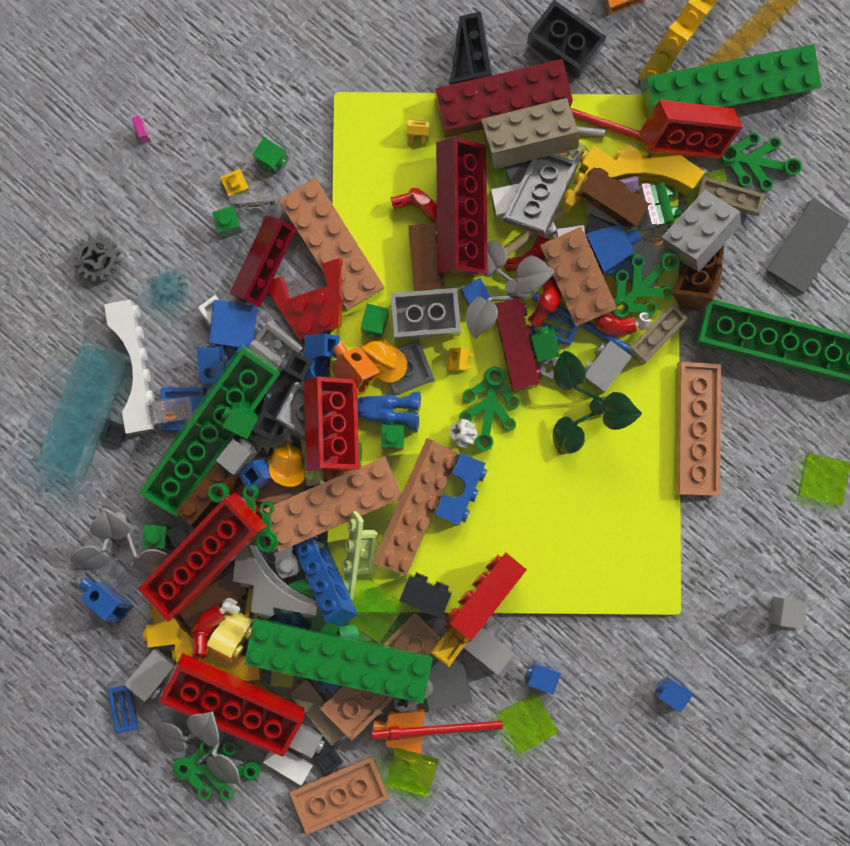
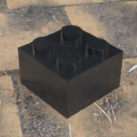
(426, 595)

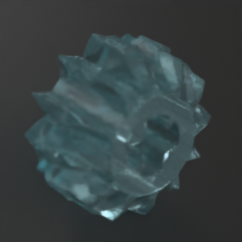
(169, 294)

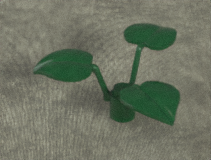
(616, 408)

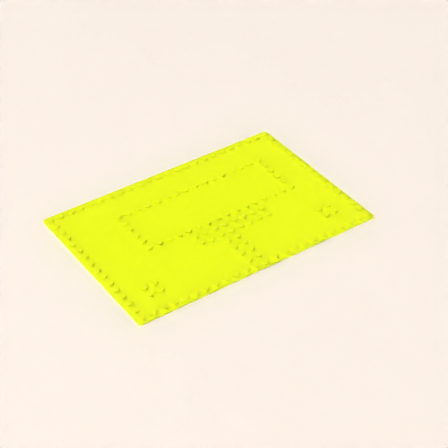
(585, 524)

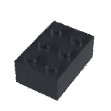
(566, 37)

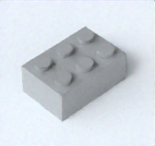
(701, 230)
(425, 314)

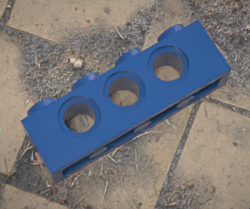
(325, 581)

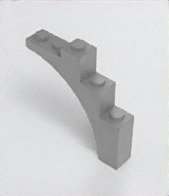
(269, 591)

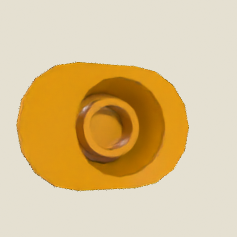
(387, 359)
(286, 465)

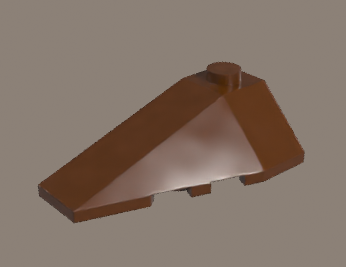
(698, 289)

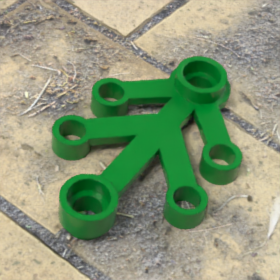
(756, 161)
(640, 286)
(490, 404)
(259, 541)
(194, 769)

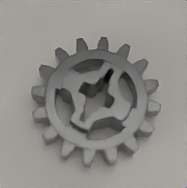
(94, 250)

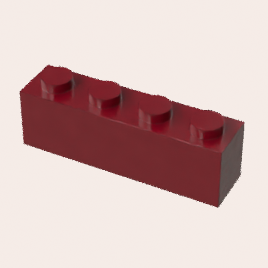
(262, 261)
(516, 345)

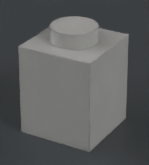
(307, 741)

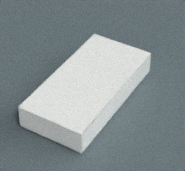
(290, 765)

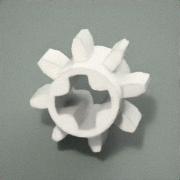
(463, 433)

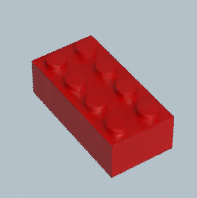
(690, 129)
(331, 424)
(484, 599)

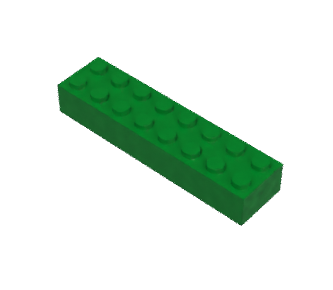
(737, 80)
(775, 340)
(202, 436)
(338, 660)

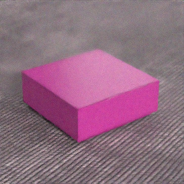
(141, 129)

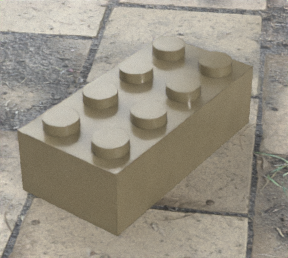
(530, 133)

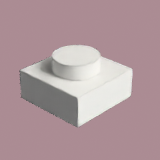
(206, 309)

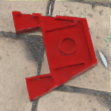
(315, 310)

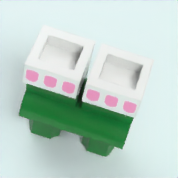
(659, 210)

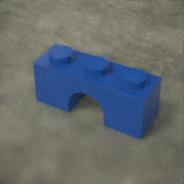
(320, 350)
(454, 508)

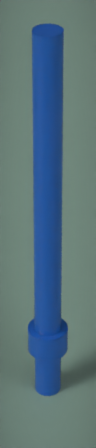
(588, 327)

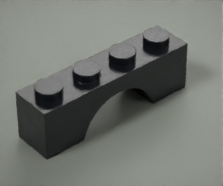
(292, 369)

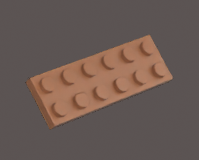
(330, 239)
(698, 429)
(333, 503)
(415, 507)
(354, 708)

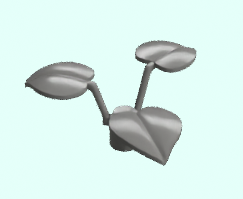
(531, 275)
(114, 526)
(206, 728)

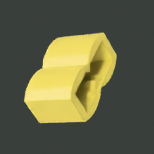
(230, 636)

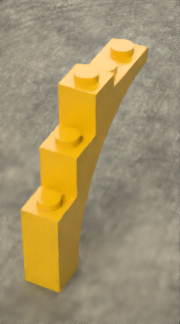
(677, 37)
(629, 163)
(174, 632)

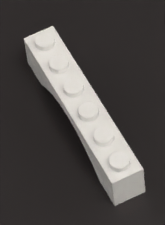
(123, 319)

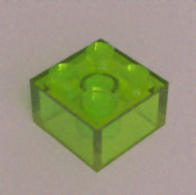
(375, 610)

